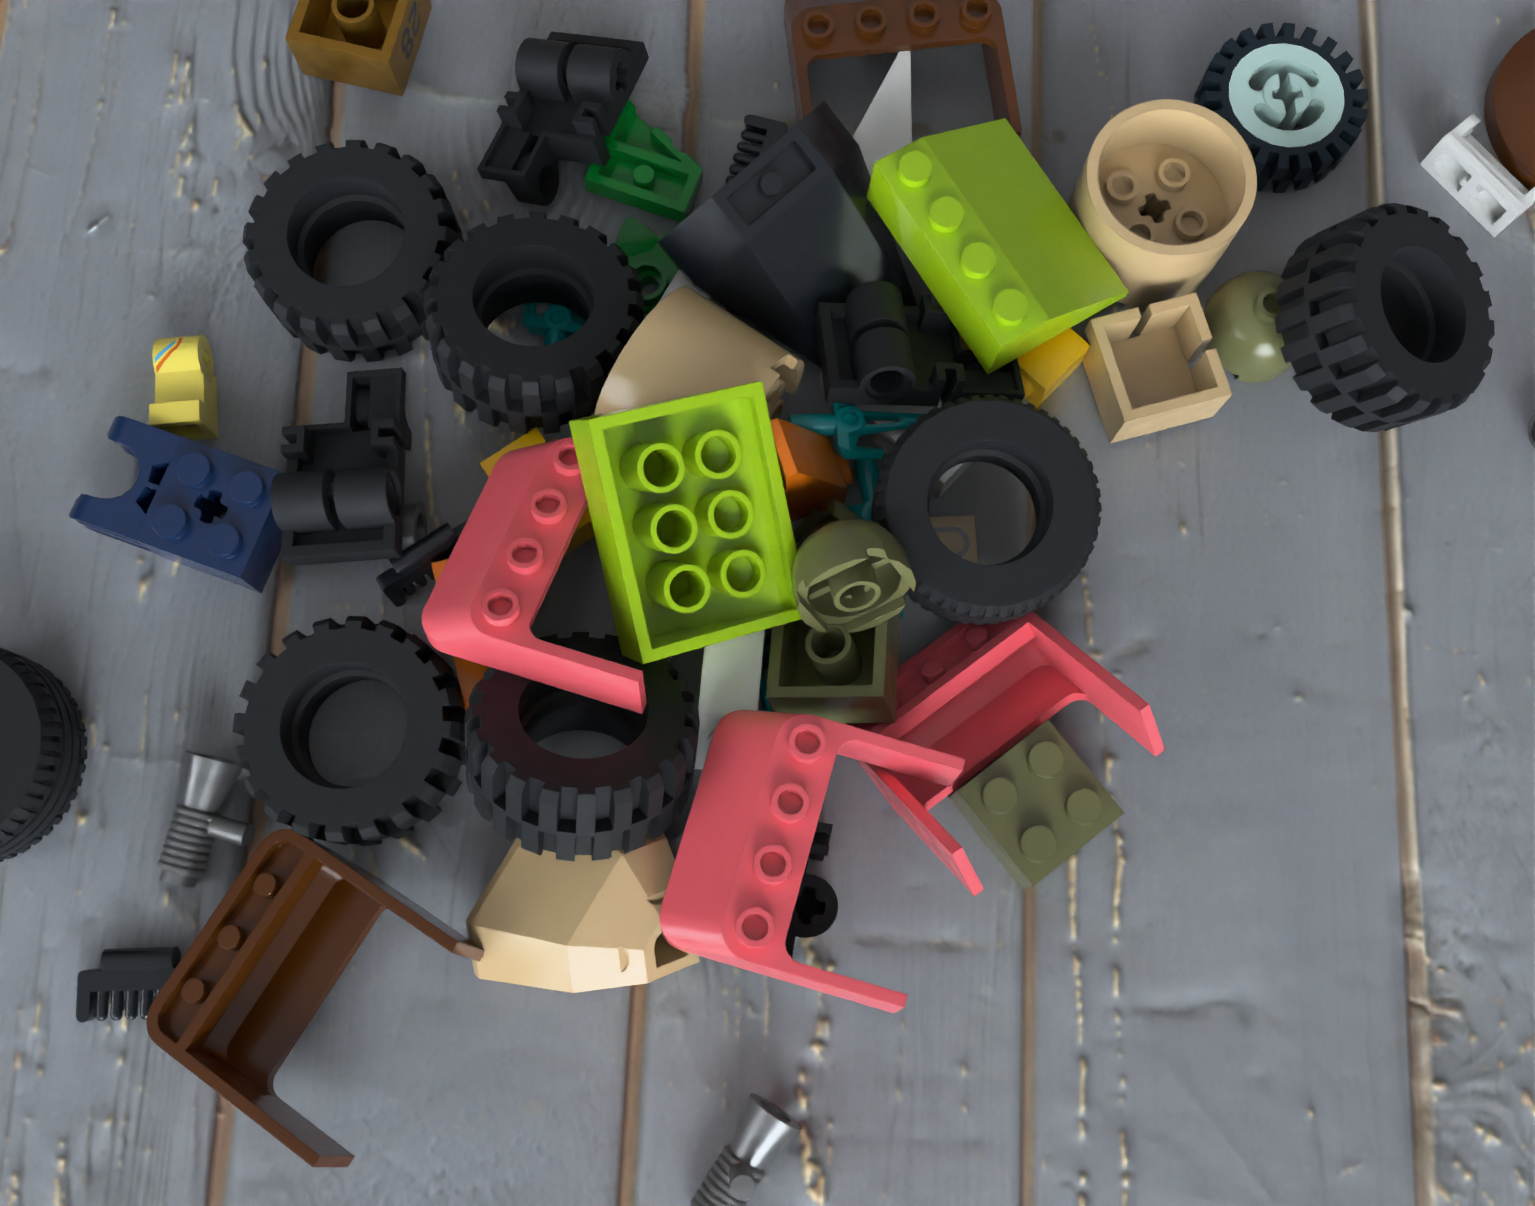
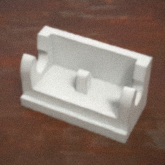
(1477, 178)

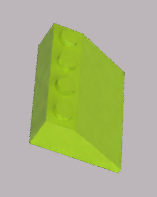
(992, 239)
(689, 519)

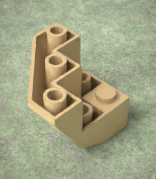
(577, 920)

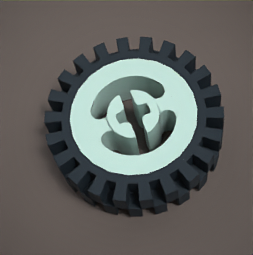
(1299, 88)

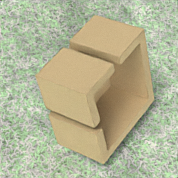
(1146, 379)

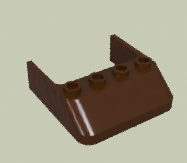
(870, 27)
(267, 970)

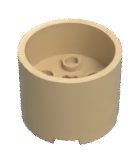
(1164, 196)
(693, 349)

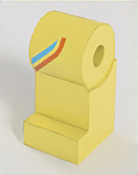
(185, 387)

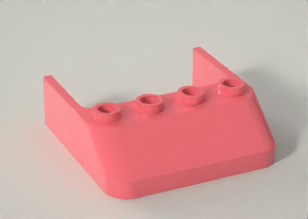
(504, 570)
(980, 696)
(754, 835)

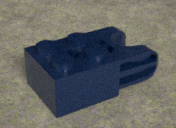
(179, 505)

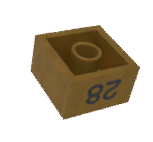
(359, 40)

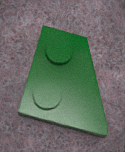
(645, 170)

